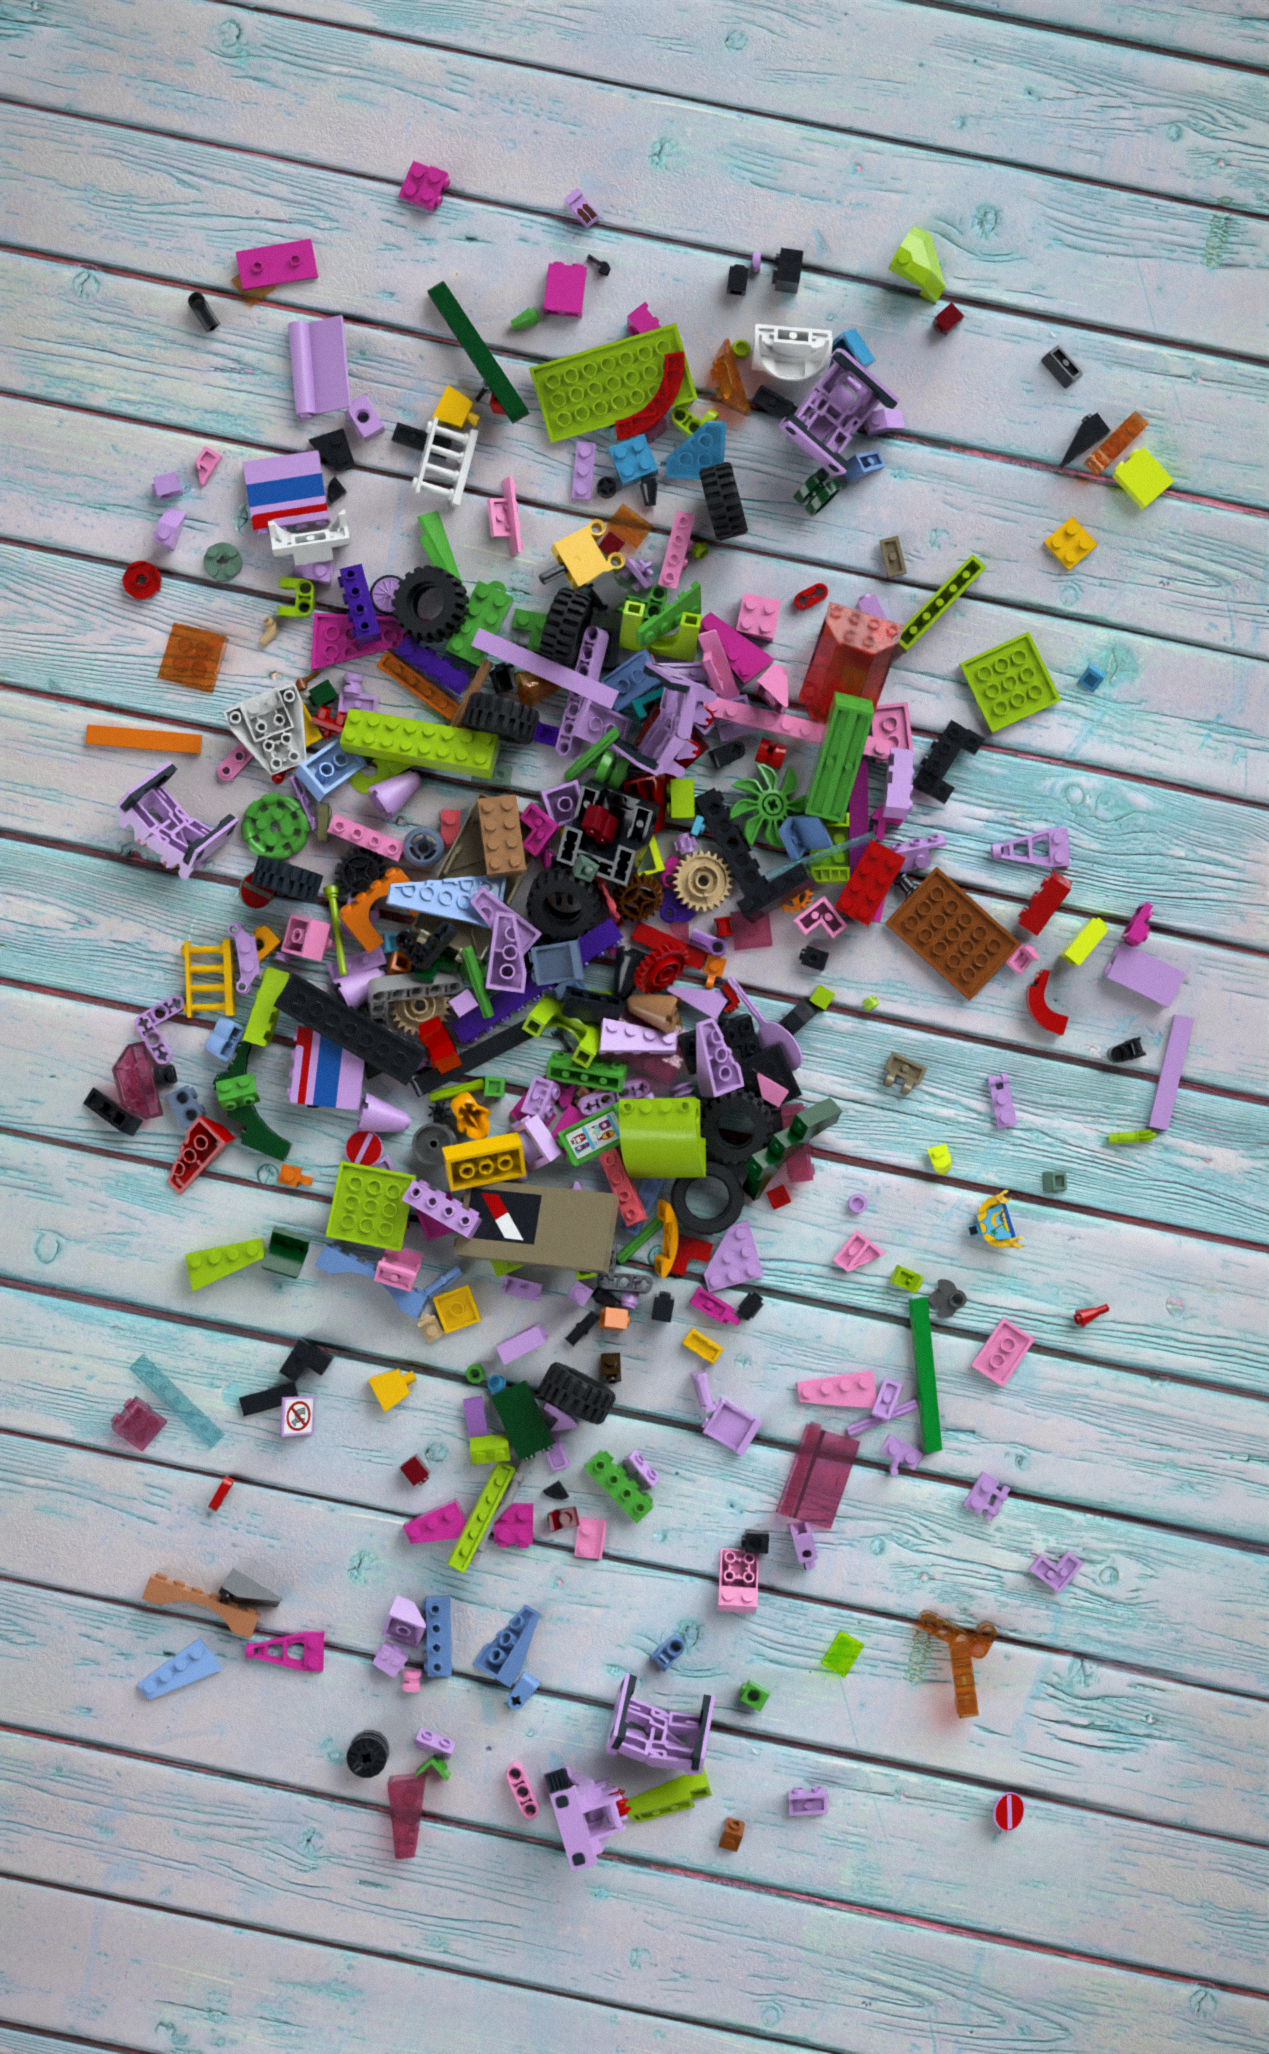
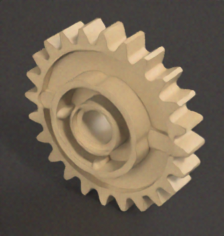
(692, 891)
(411, 1017)

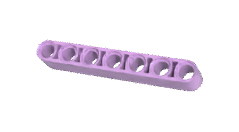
(585, 663)

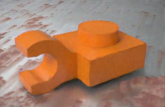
(714, 968)
(292, 1175)

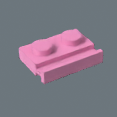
(590, 1538)

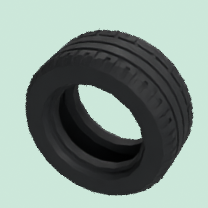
(722, 1221)

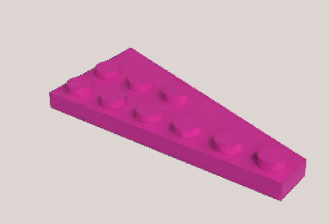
(335, 643)

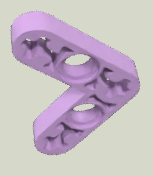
(154, 1021)

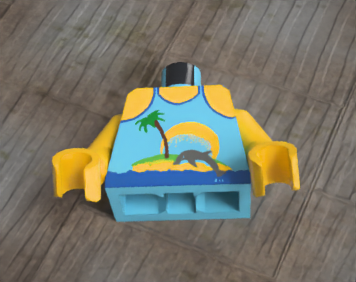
(995, 1223)

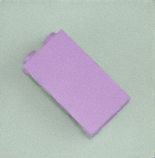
(1144, 974)

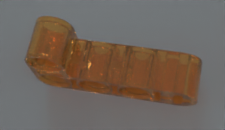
(1116, 443)
(954, 1631)
(963, 1679)

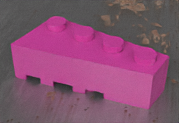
(742, 655)

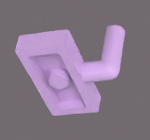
(901, 1453)

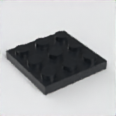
(772, 1065)

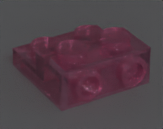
(137, 1423)

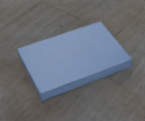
(631, 680)

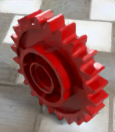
(661, 968)

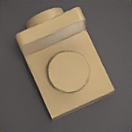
(431, 1327)

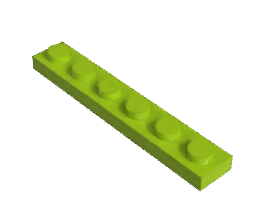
(480, 1517)

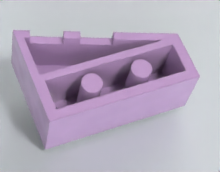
(898, 783)

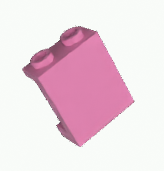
(399, 1268)

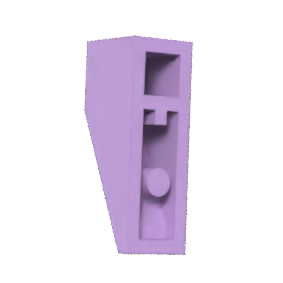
(706, 1001)

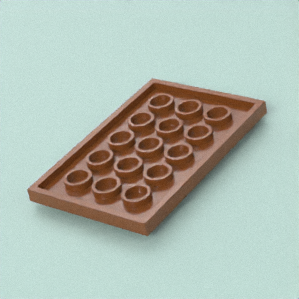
(952, 933)

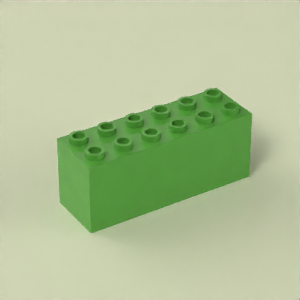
(839, 756)

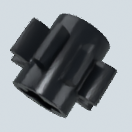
(436, 1117)

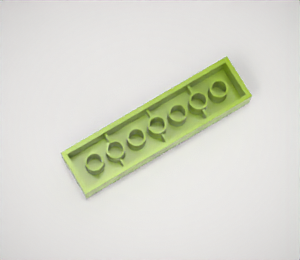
(420, 743)

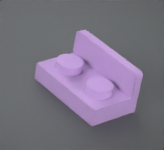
(541, 1098)

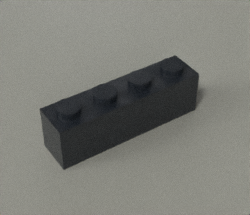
(776, 892)

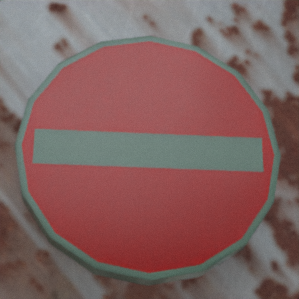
(253, 895)

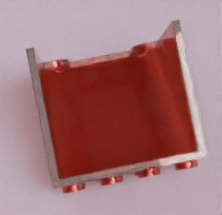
(848, 658)

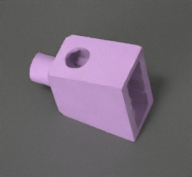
(804, 1544)

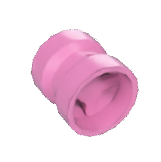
(411, 1680)

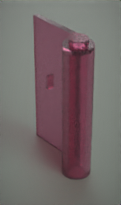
(818, 1476)

